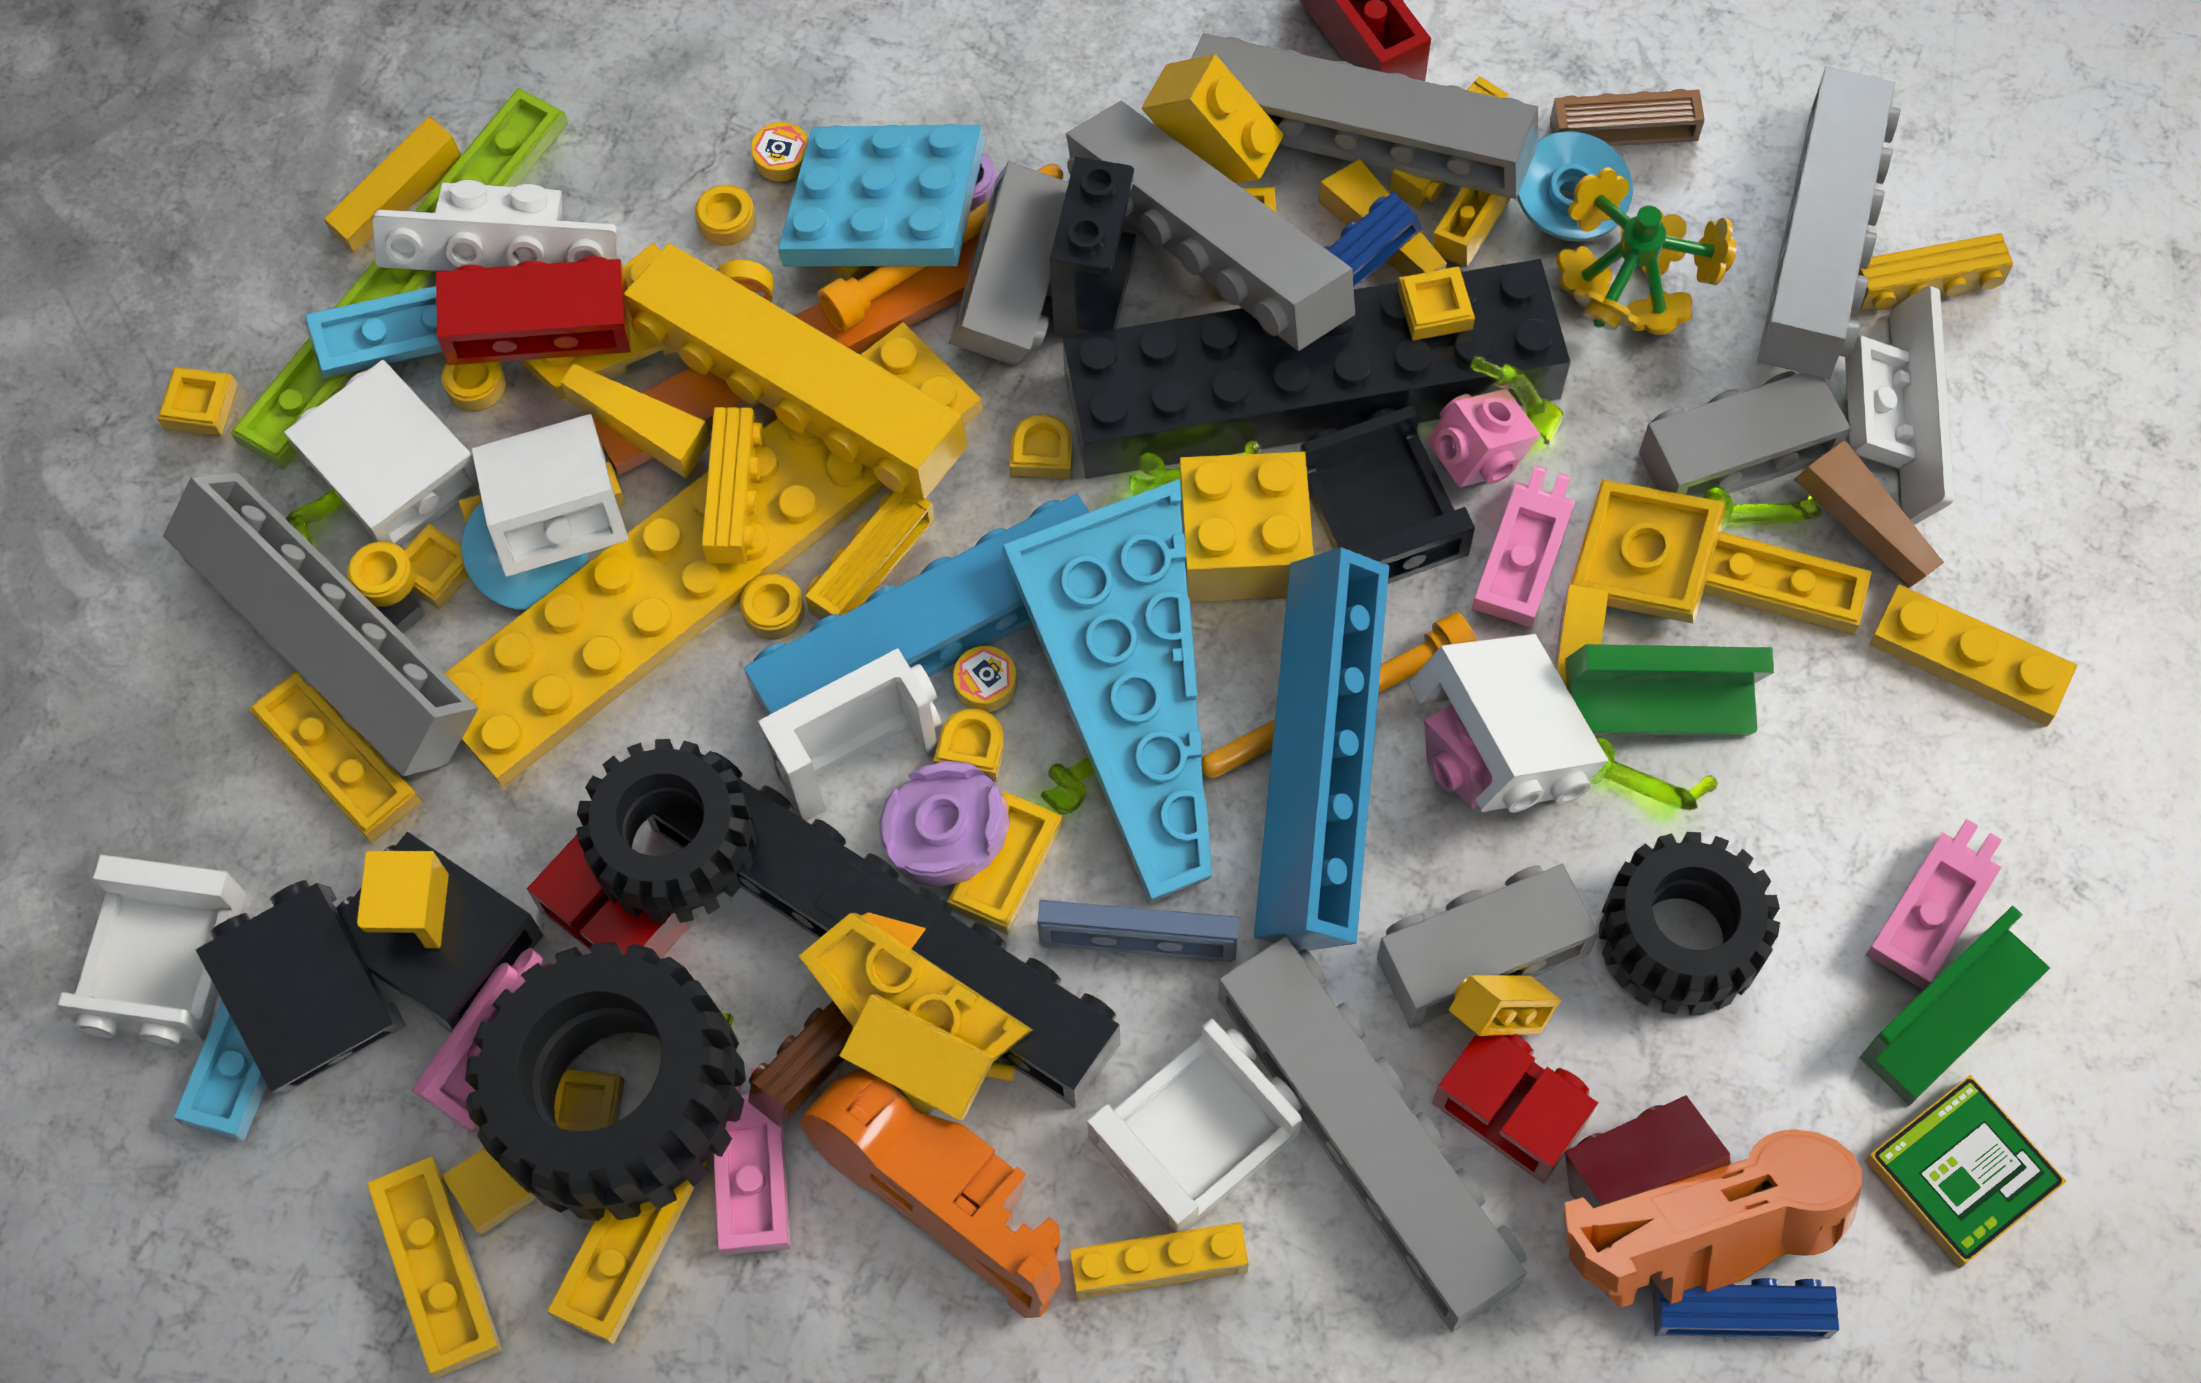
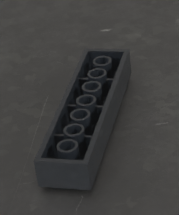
(1226, 381)

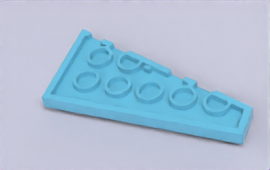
(1121, 647)

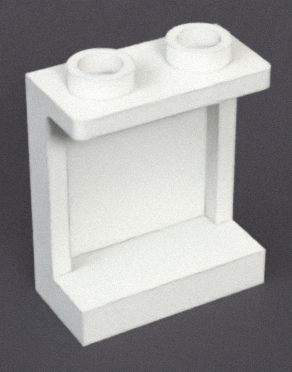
(385, 455)
(548, 495)
(1516, 718)
(846, 721)
(143, 951)
(1198, 1128)

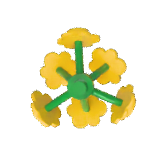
(1645, 242)

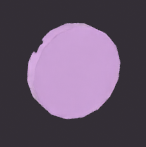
(944, 824)

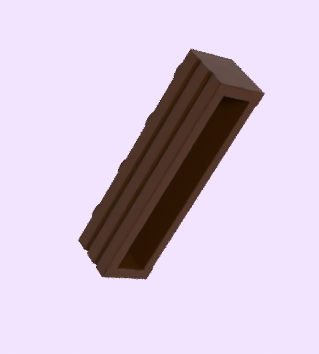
(800, 1065)

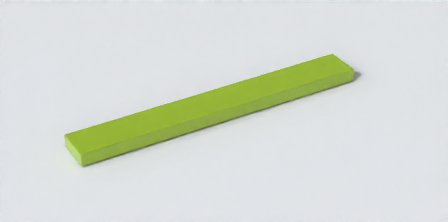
(496, 157)

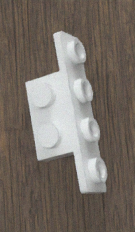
(487, 229)
(1902, 404)

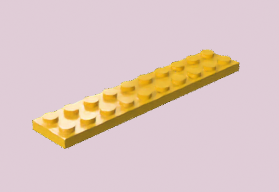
(659, 592)

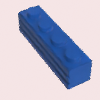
(1376, 236)
(1750, 1311)

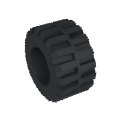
(648, 785)
(1716, 882)

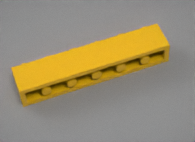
(796, 372)

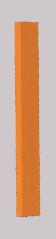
(907, 302)

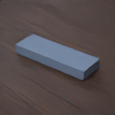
(1137, 930)

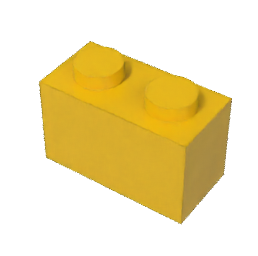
(1213, 117)

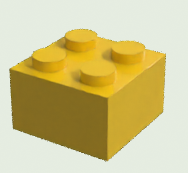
(1244, 524)

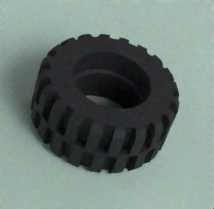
(559, 1017)

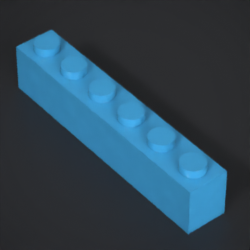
(928, 618)
(1322, 751)

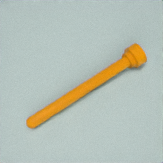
(849, 299)
(1446, 631)

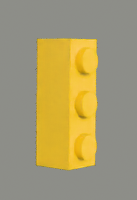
(1467, 224)
(1503, 1004)

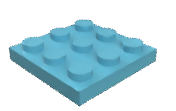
(883, 196)

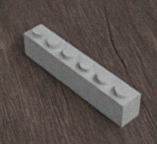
(1386, 117)
(1828, 225)
(1220, 229)
(320, 623)
(1372, 1134)

